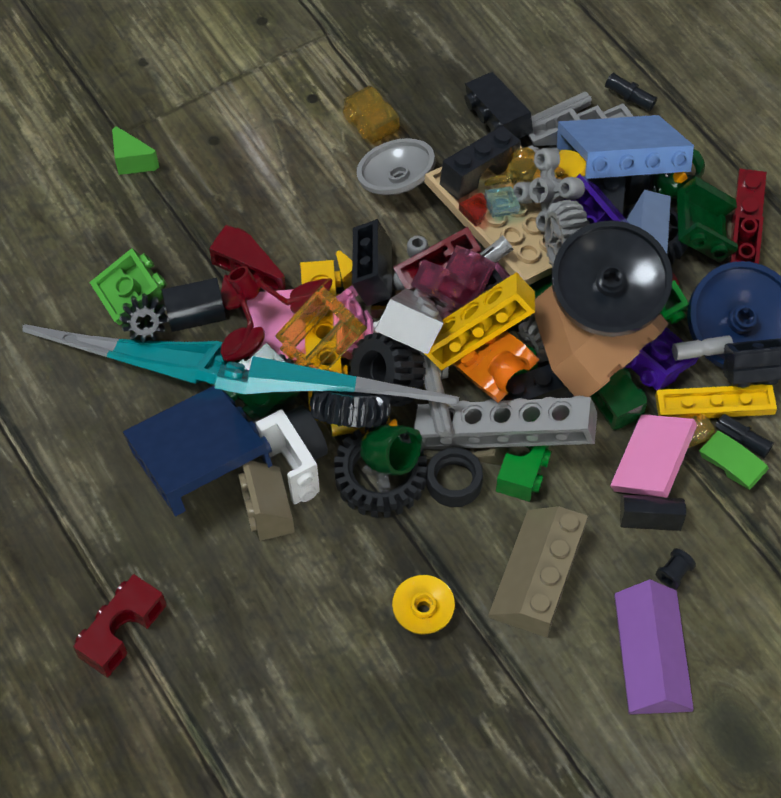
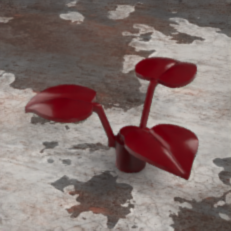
(243, 286)

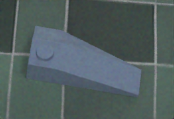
(652, 215)

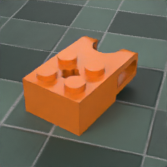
(495, 363)

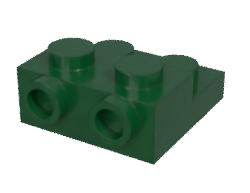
(263, 404)

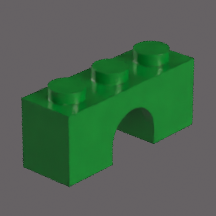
(520, 474)

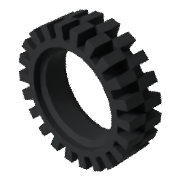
(376, 501)

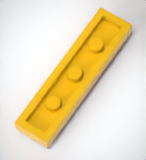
(716, 401)

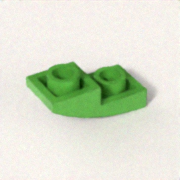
(734, 459)

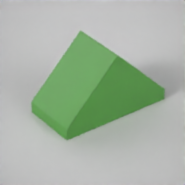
(132, 154)

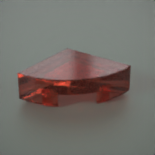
(474, 209)

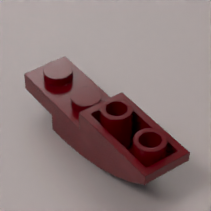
(747, 217)

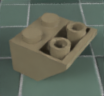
(266, 500)

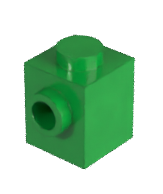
(676, 305)

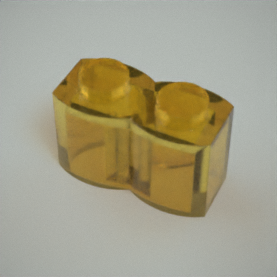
(370, 114)

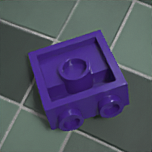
(656, 362)

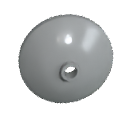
(396, 166)

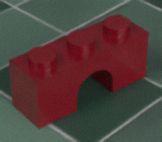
(132, 602)

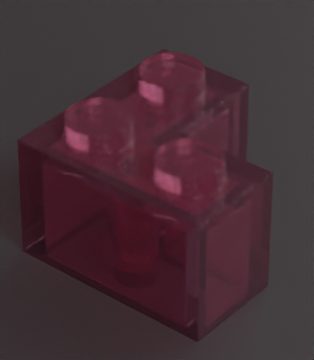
(459, 281)

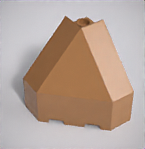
(583, 358)

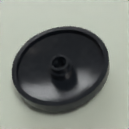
(611, 278)

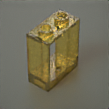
(333, 344)

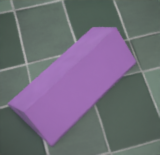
(653, 649)

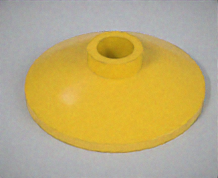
(423, 591)

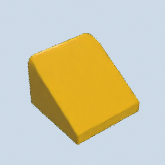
(345, 267)

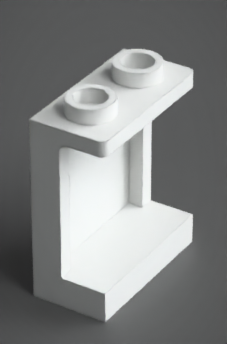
(283, 438)

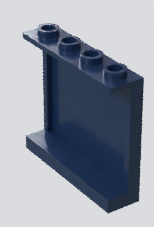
(195, 444)

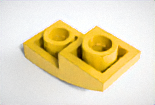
(572, 163)

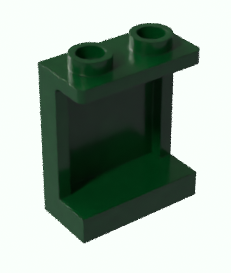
(703, 219)

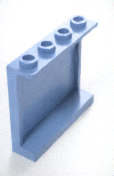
(626, 146)

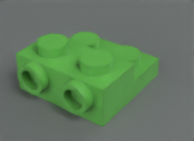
(126, 278)

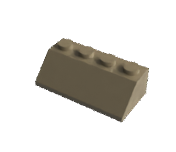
(539, 569)

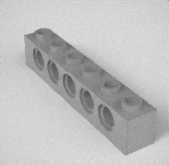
(518, 429)

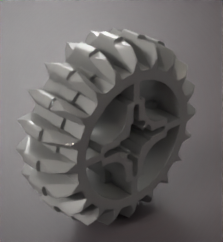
(560, 223)

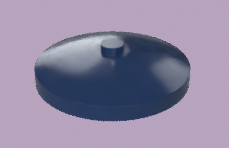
(738, 302)

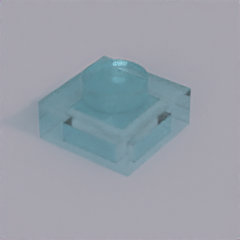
(502, 201)

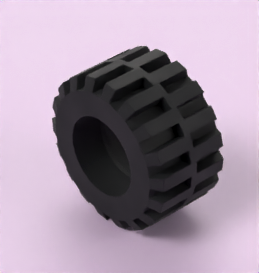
(389, 362)

